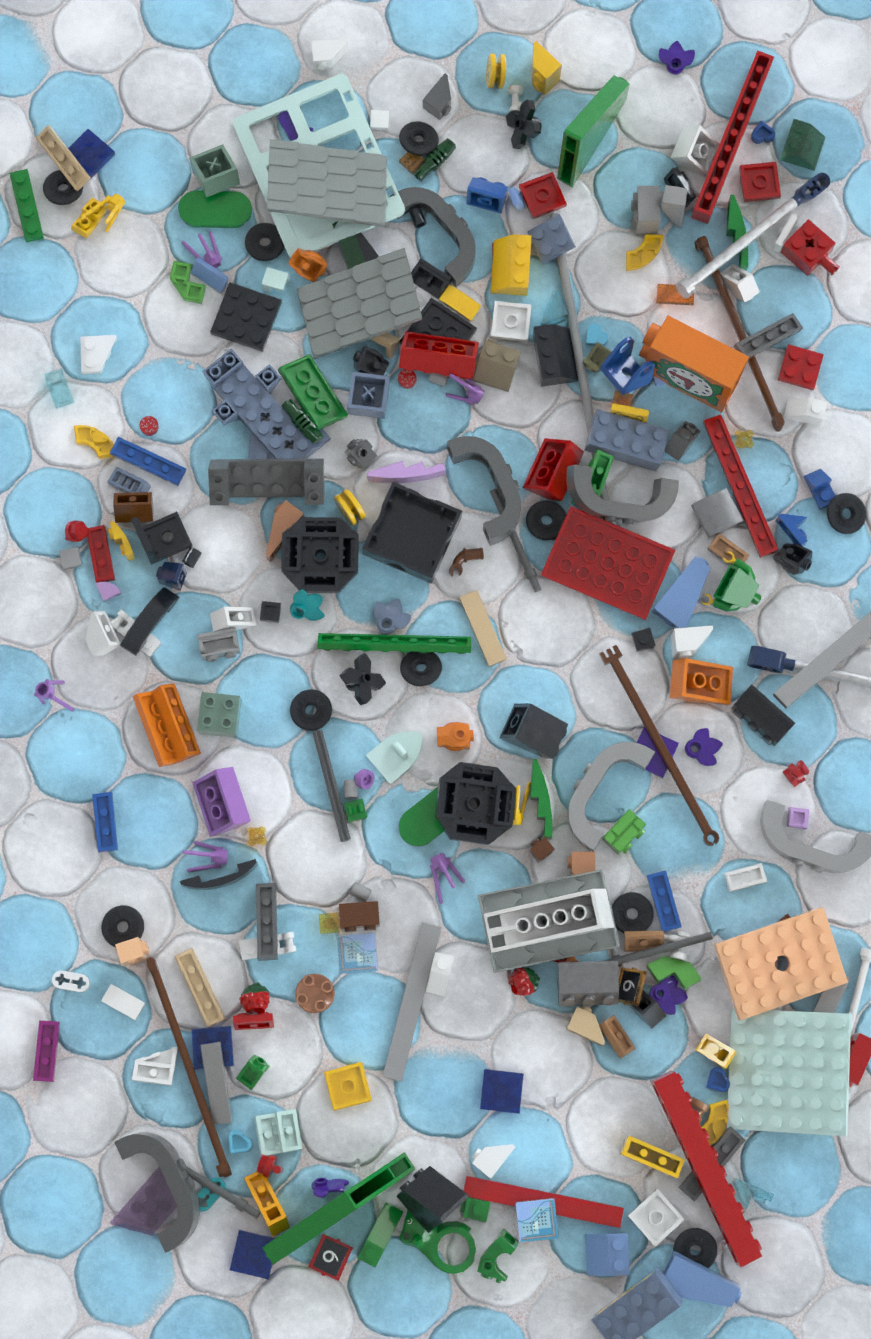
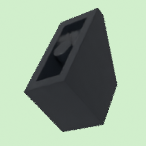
(648, 1010)

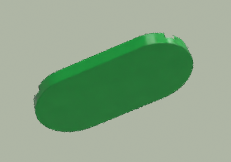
(219, 210)
(419, 823)

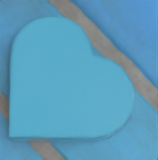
(595, 335)
(238, 1142)

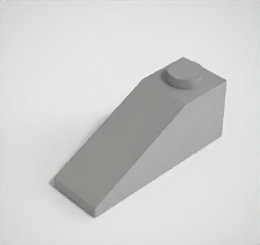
(674, 203)

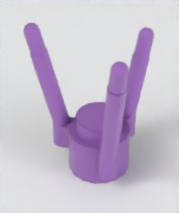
(210, 257)
(474, 391)
(46, 691)
(218, 856)
(441, 864)

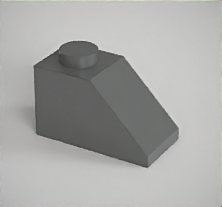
(438, 99)

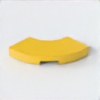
(644, 253)
(94, 439)
(716, 1120)

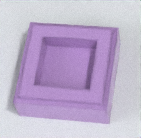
(798, 818)

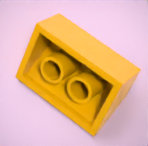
(511, 265)

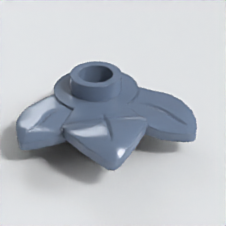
(392, 614)

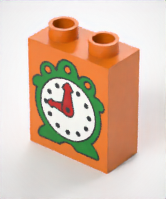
(693, 362)

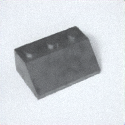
(588, 983)

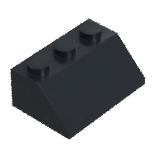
(554, 355)
(762, 715)

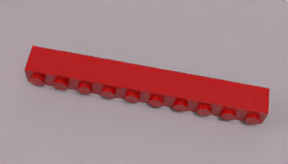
(732, 137)
(706, 1169)

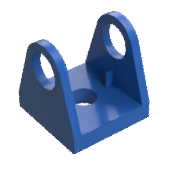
(622, 361)

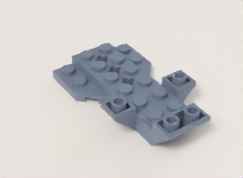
(249, 401)

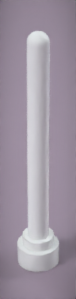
(866, 960)

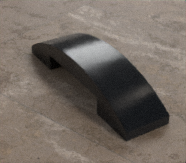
(148, 620)
(244, 869)

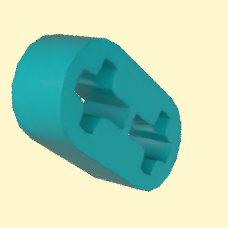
(213, 1197)

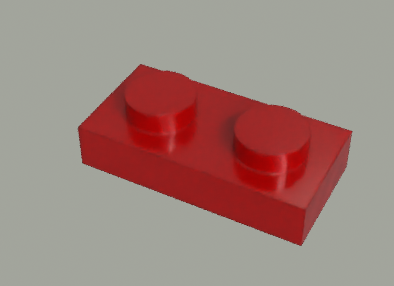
(255, 1021)

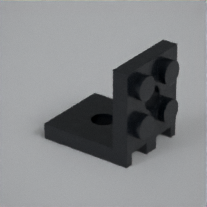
(152, 533)

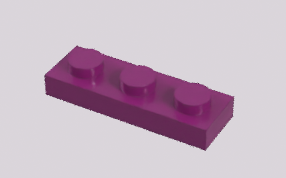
(46, 1051)

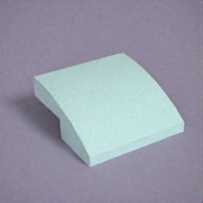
(278, 1132)

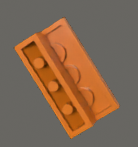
(166, 725)

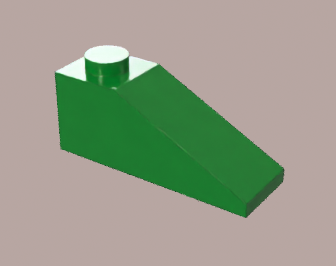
(600, 464)
(380, 1235)

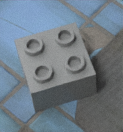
(646, 210)

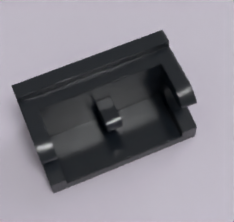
(430, 278)

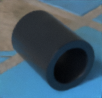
(417, 217)
(191, 557)

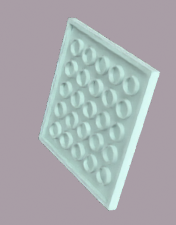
(790, 1072)

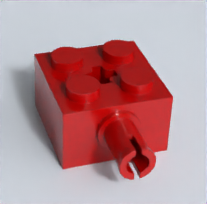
(816, 254)

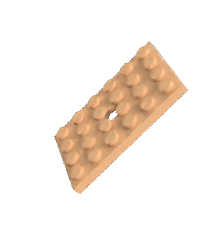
(751, 959)

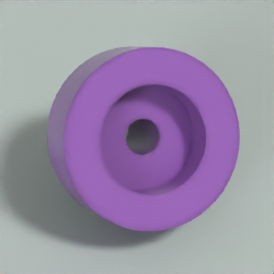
(364, 778)

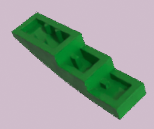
(736, 229)
(540, 792)

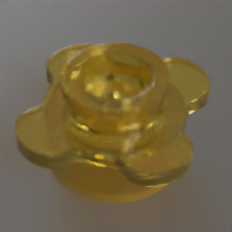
(740, 443)
(257, 831)

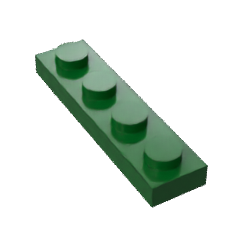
(26, 205)

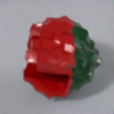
(523, 981)
(255, 998)

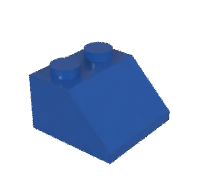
(487, 194)

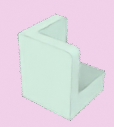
(274, 279)

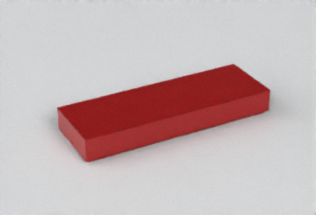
(100, 554)

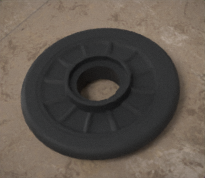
(421, 129)
(57, 196)
(260, 252)
(541, 509)
(836, 518)
(420, 678)
(307, 698)
(635, 901)
(117, 915)
(698, 1237)

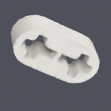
(70, 986)

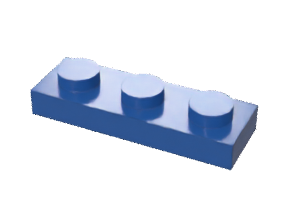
(105, 822)
(664, 901)

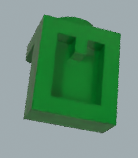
(252, 1071)
(475, 1209)

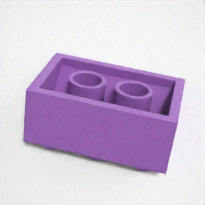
(221, 801)

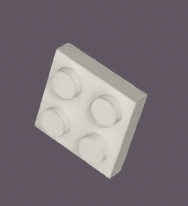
(511, 321)
(656, 1217)

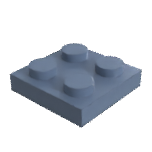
(551, 239)

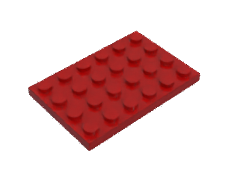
(608, 563)

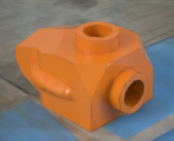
(308, 264)
(454, 736)

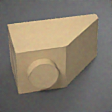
(586, 1025)

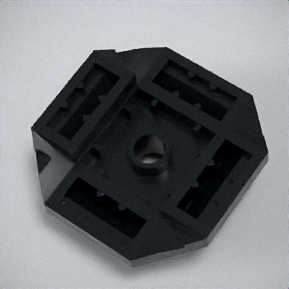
(315, 536)
(493, 797)

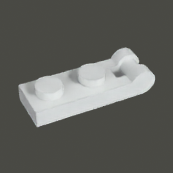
(152, 642)
(249, 946)

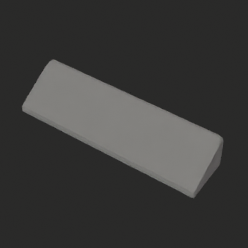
(216, 1083)

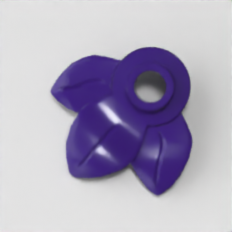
(676, 56)
(706, 747)
(671, 995)
(323, 1186)

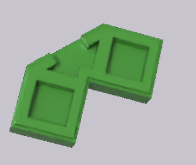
(188, 290)
(682, 970)

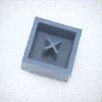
(368, 395)

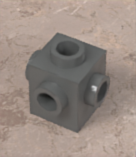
(360, 453)

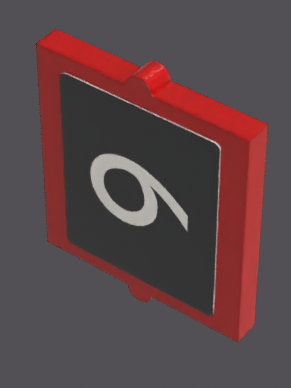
(330, 1257)

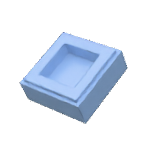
(516, 198)

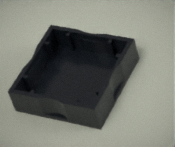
(412, 532)

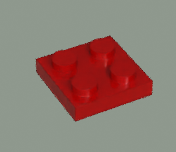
(760, 181)
(542, 195)
(800, 367)

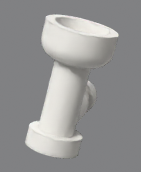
(515, 91)
(678, 953)

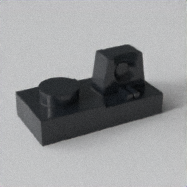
(679, 179)

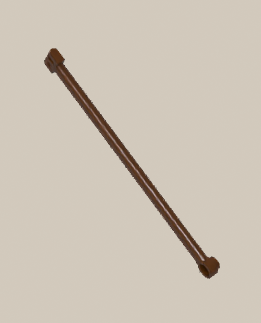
(702, 245)
(659, 743)
(223, 1168)

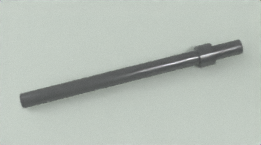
(530, 572)
(661, 949)
(240, 1204)

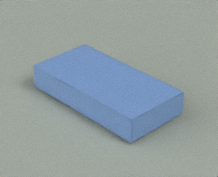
(209, 275)

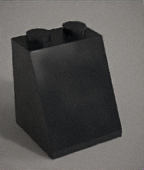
(534, 730)
(430, 1197)

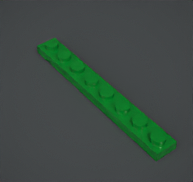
(399, 643)

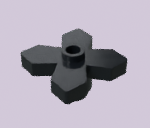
(524, 124)
(362, 680)

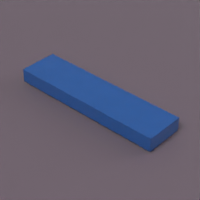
(148, 461)

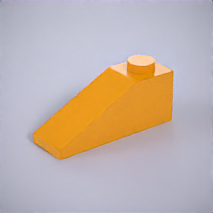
(267, 1203)

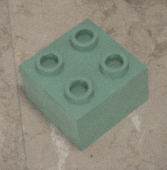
(214, 170)
(219, 714)

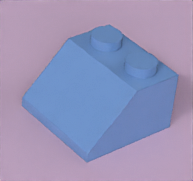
(607, 1254)

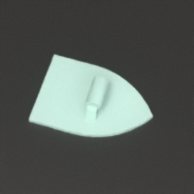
(396, 754)

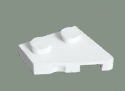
(95, 352)
(156, 1068)

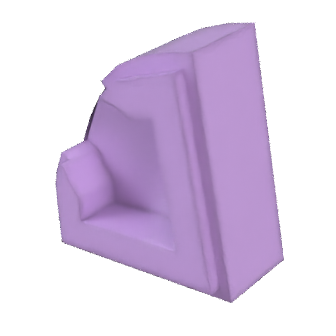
(107, 590)

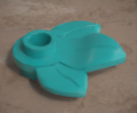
(308, 604)

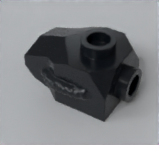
(370, 361)
(794, 558)

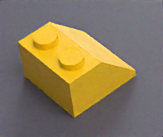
(545, 69)

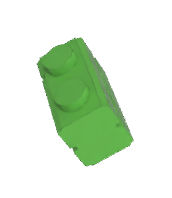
(624, 832)

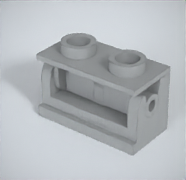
(219, 644)

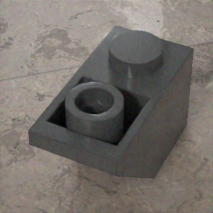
(682, 440)

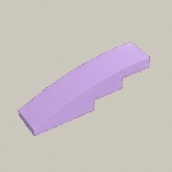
(399, 474)

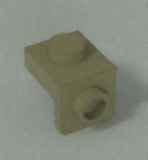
(596, 357)

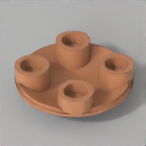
(315, 993)

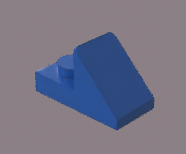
(820, 487)
(789, 525)

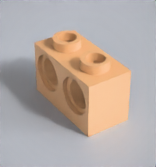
(132, 951)

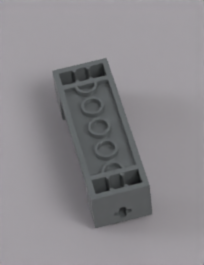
(266, 479)

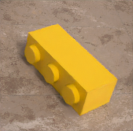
(652, 1157)

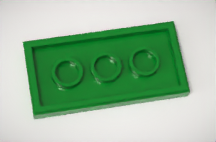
(312, 391)

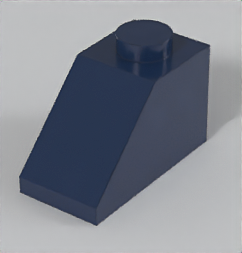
(171, 575)

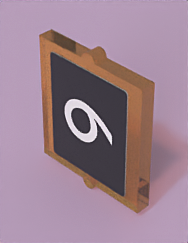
(631, 986)

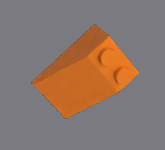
(701, 681)

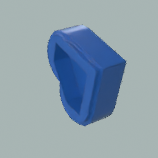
(762, 133)
(717, 1080)

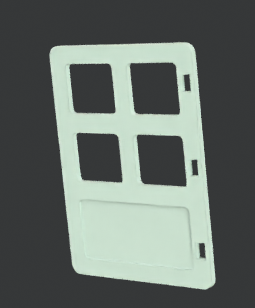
(304, 231)

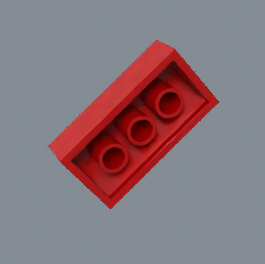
(438, 355)

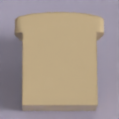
(389, 341)

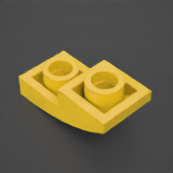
(86, 225)
(459, 302)
(119, 537)

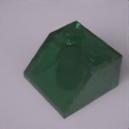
(803, 145)

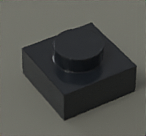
(270, 612)
(643, 639)

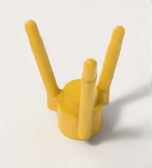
(114, 205)
(519, 814)

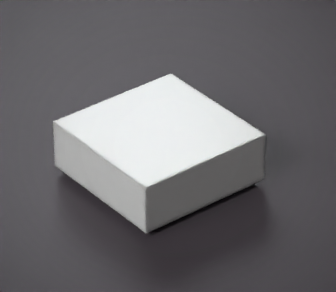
(379, 120)

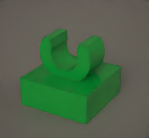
(355, 810)

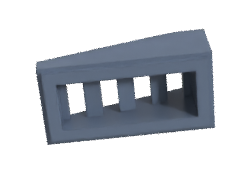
(140, 485)

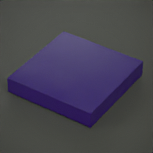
(657, 765)

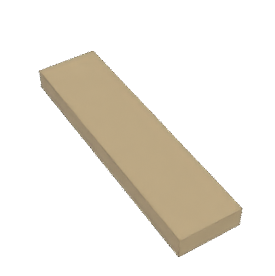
(63, 158)
(482, 628)
(200, 988)

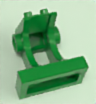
(502, 1244)

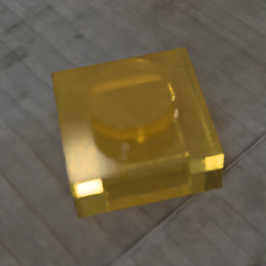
(329, 923)

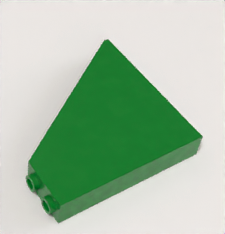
(589, 129)
(338, 1208)

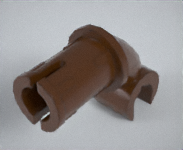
(464, 556)

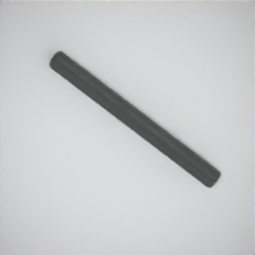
(331, 786)

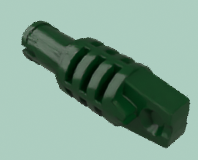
(435, 159)
(303, 422)

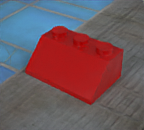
(550, 466)

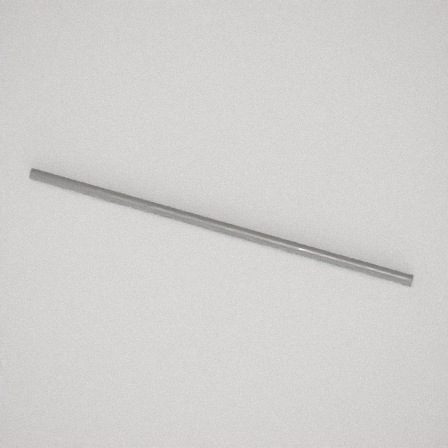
(577, 347)

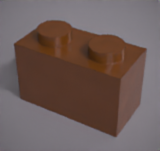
(133, 505)
(359, 915)

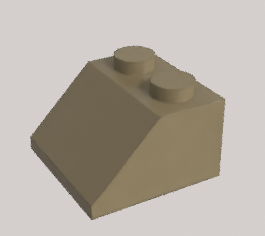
(496, 365)

